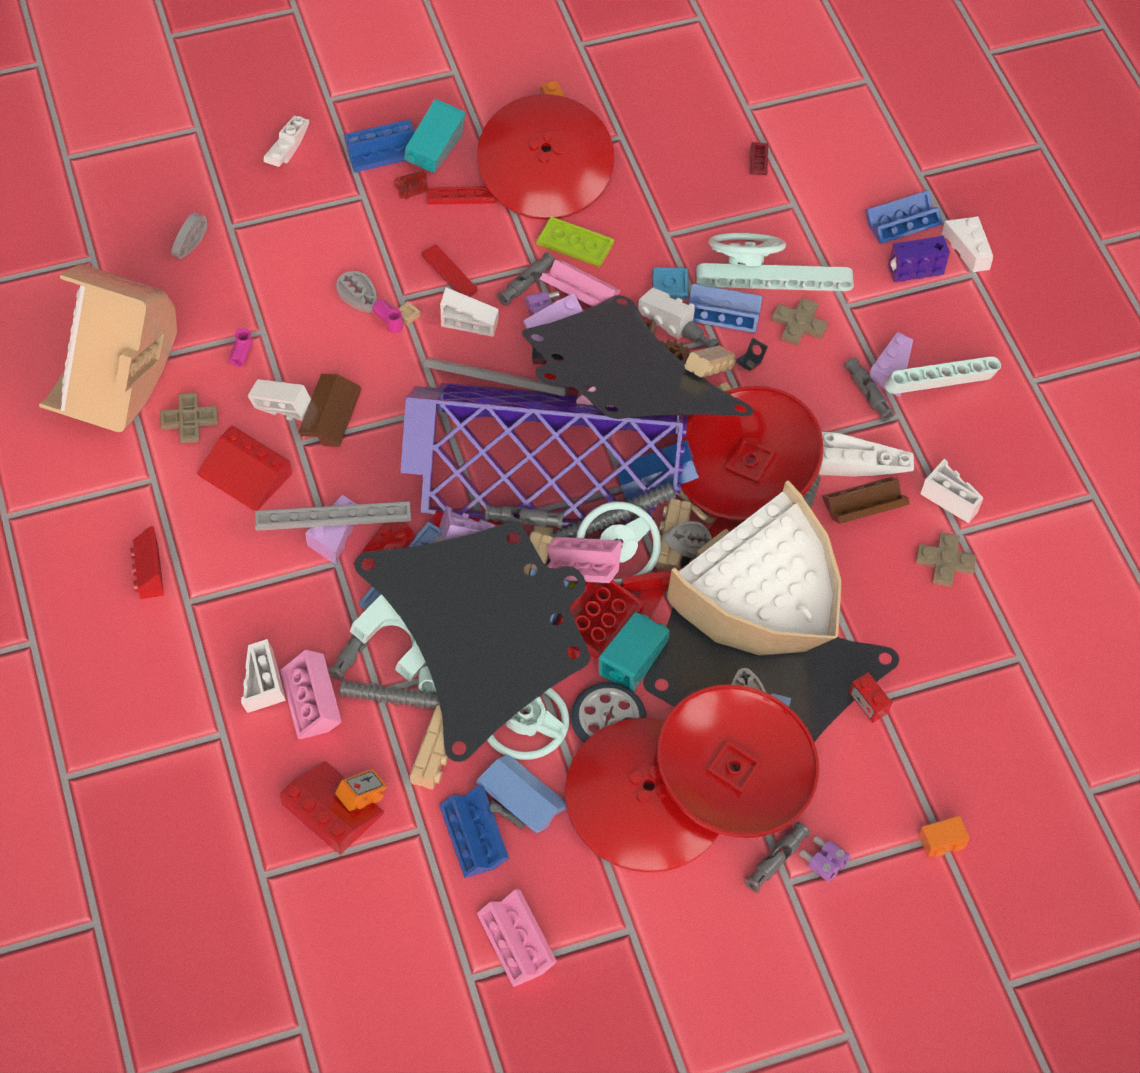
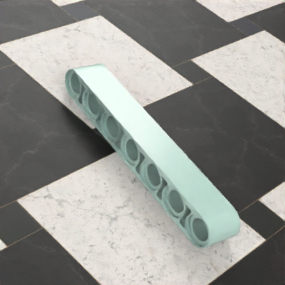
(942, 375)

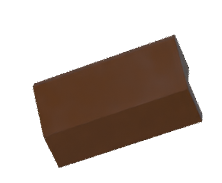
(330, 409)
(865, 500)

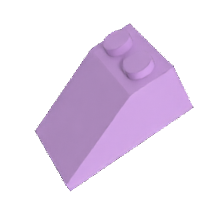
(556, 311)

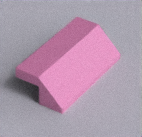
(577, 282)
(594, 558)
(517, 938)

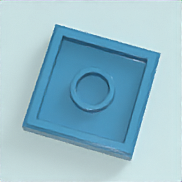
(671, 281)

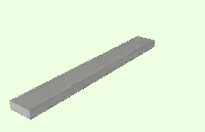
(495, 376)
(332, 516)

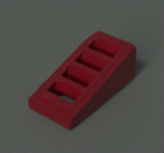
(758, 147)

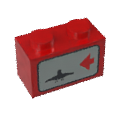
(870, 697)

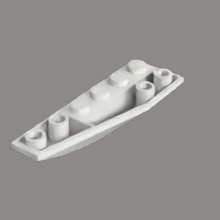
(858, 457)

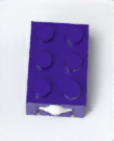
(918, 259)

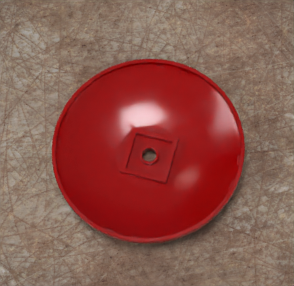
(539, 181)
(778, 434)
(756, 734)
(616, 813)

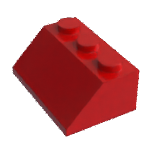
(147, 565)

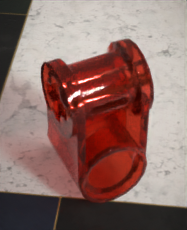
(413, 184)

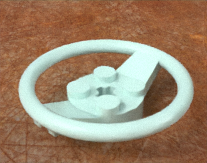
(749, 253)
(629, 533)
(536, 720)

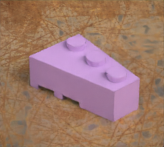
(893, 358)
(456, 526)
(330, 540)

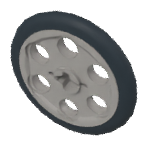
(590, 697)

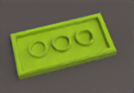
(575, 241)

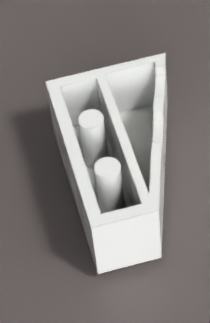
(970, 241)
(667, 312)
(467, 314)
(280, 398)
(951, 492)
(262, 678)

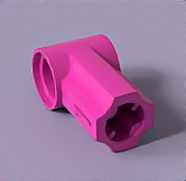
(389, 315)
(241, 347)

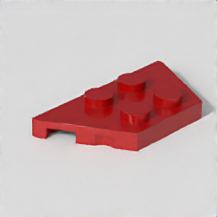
(389, 536)

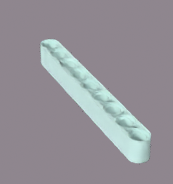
(775, 277)

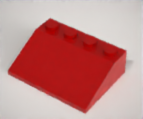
(245, 468)
(602, 614)
(318, 807)

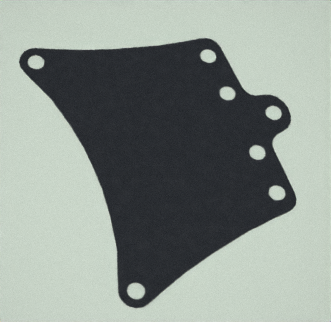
(625, 364)
(482, 625)
(813, 679)

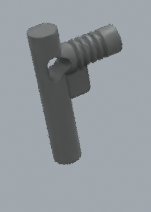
(497, 808)

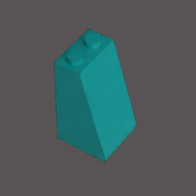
(435, 136)
(633, 651)

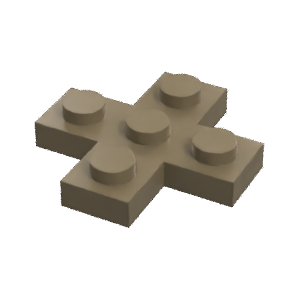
(800, 321)
(189, 418)
(946, 559)

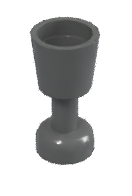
(696, 334)

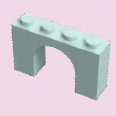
(382, 614)

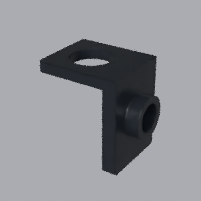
(750, 359)

